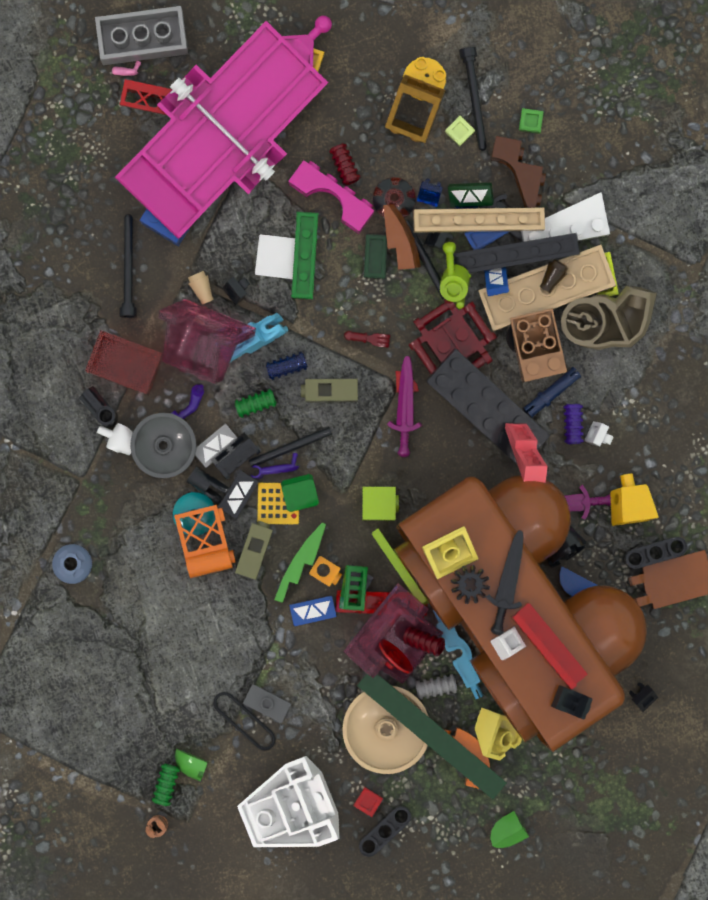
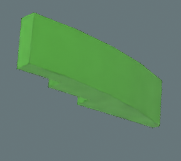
(305, 555)

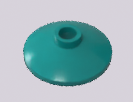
(191, 502)

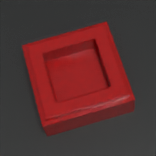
(368, 802)

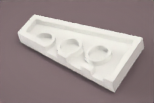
(584, 218)

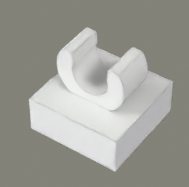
(598, 434)

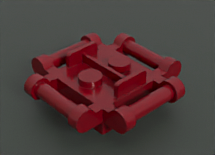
(452, 334)

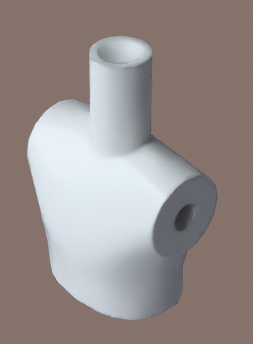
(119, 438)

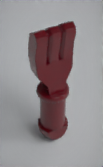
(375, 339)

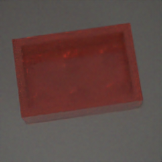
(124, 363)

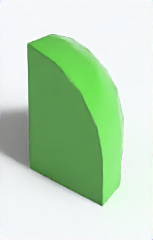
(190, 764)
(508, 831)

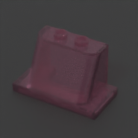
(201, 339)
(389, 623)

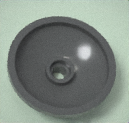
(146, 447)

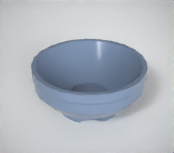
(83, 568)

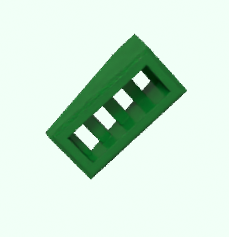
(344, 598)

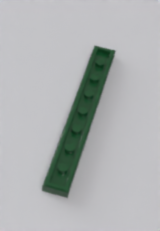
(432, 735)

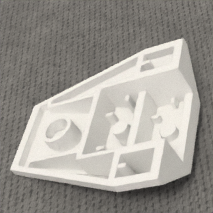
(291, 809)

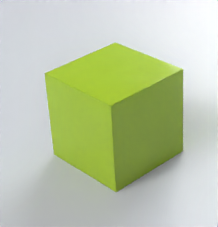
(379, 503)

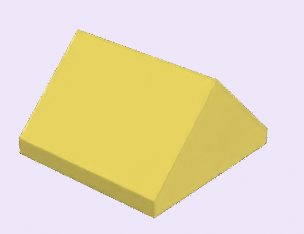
(450, 552)

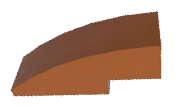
(401, 238)

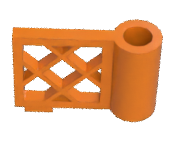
(207, 559)

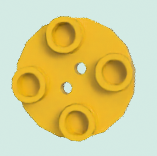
(422, 66)

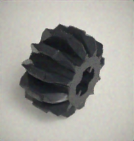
(478, 584)

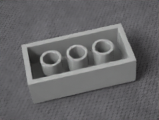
(141, 35)

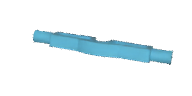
(462, 663)

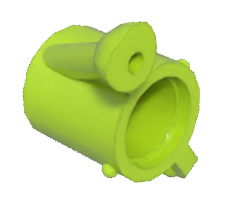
(455, 278)

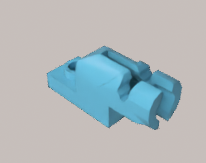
(262, 335)

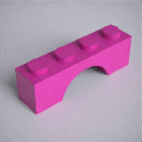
(310, 180)

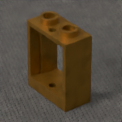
(419, 90)

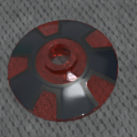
(397, 186)

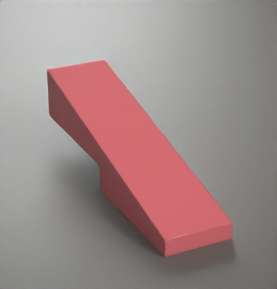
(526, 454)

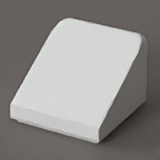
(508, 643)

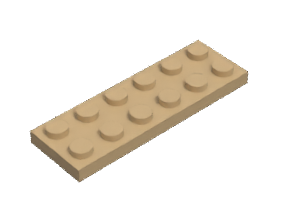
(585, 276)

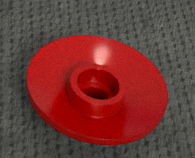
(395, 657)

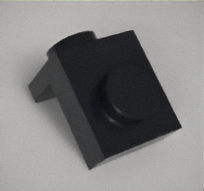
(572, 702)

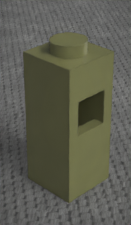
(330, 390)
(254, 550)

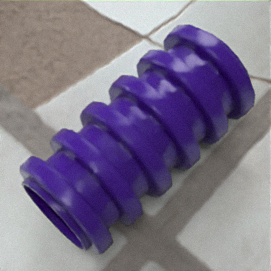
(573, 424)

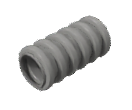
(436, 686)

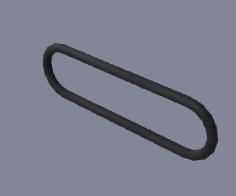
(249, 713)

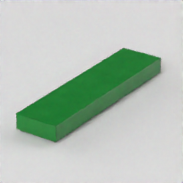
(304, 255)

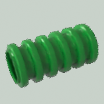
(255, 403)
(165, 784)

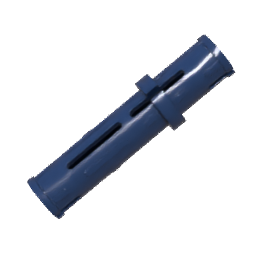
(544, 398)

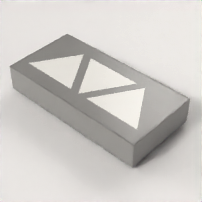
(214, 445)

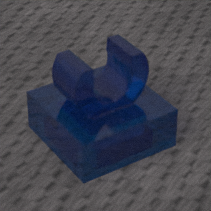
(429, 193)

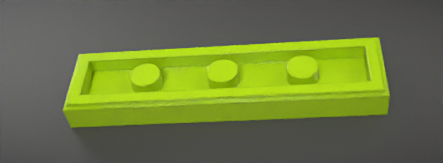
(395, 561)

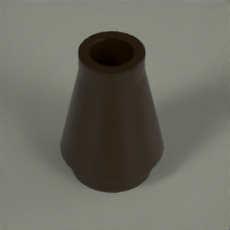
(554, 274)

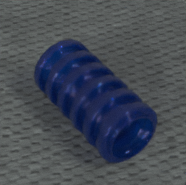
(286, 365)

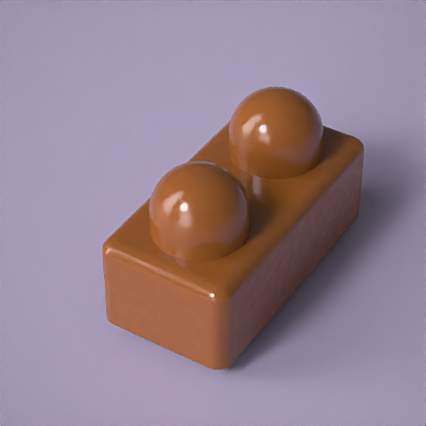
(596, 625)

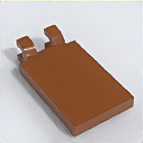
(673, 580)

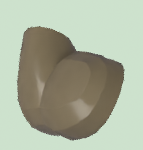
(609, 321)

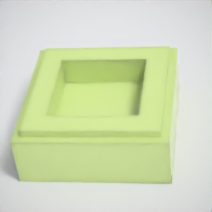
(459, 131)

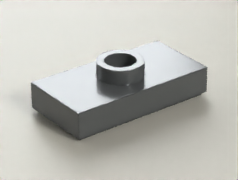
(267, 703)

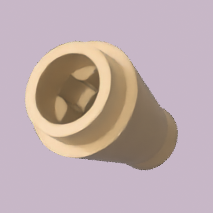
(201, 287)

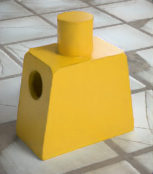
(631, 503)

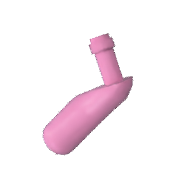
(126, 71)

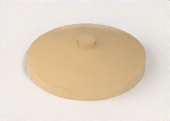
(378, 738)

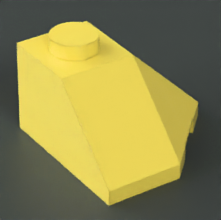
(495, 734)

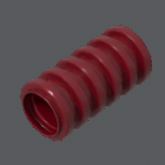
(344, 164)
(425, 641)

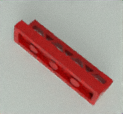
(143, 89)
(549, 645)

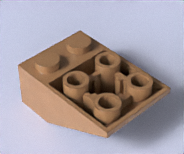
(537, 345)

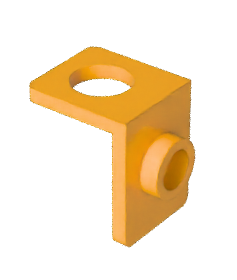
(333, 576)

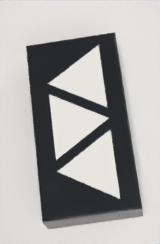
(238, 494)

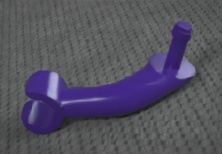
(196, 396)
(282, 468)

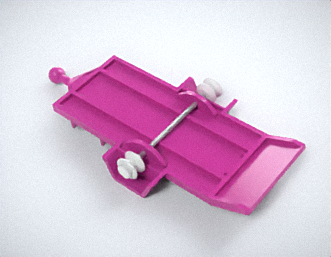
(224, 126)

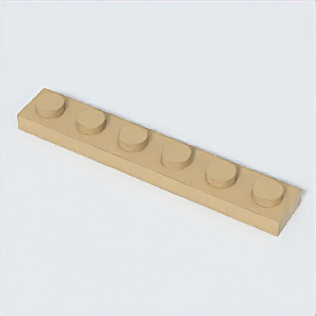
(479, 220)

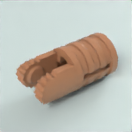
(161, 822)

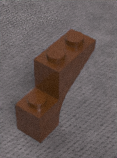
(527, 176)

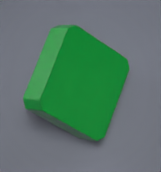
(299, 493)

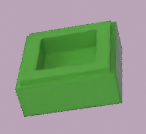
(531, 120)

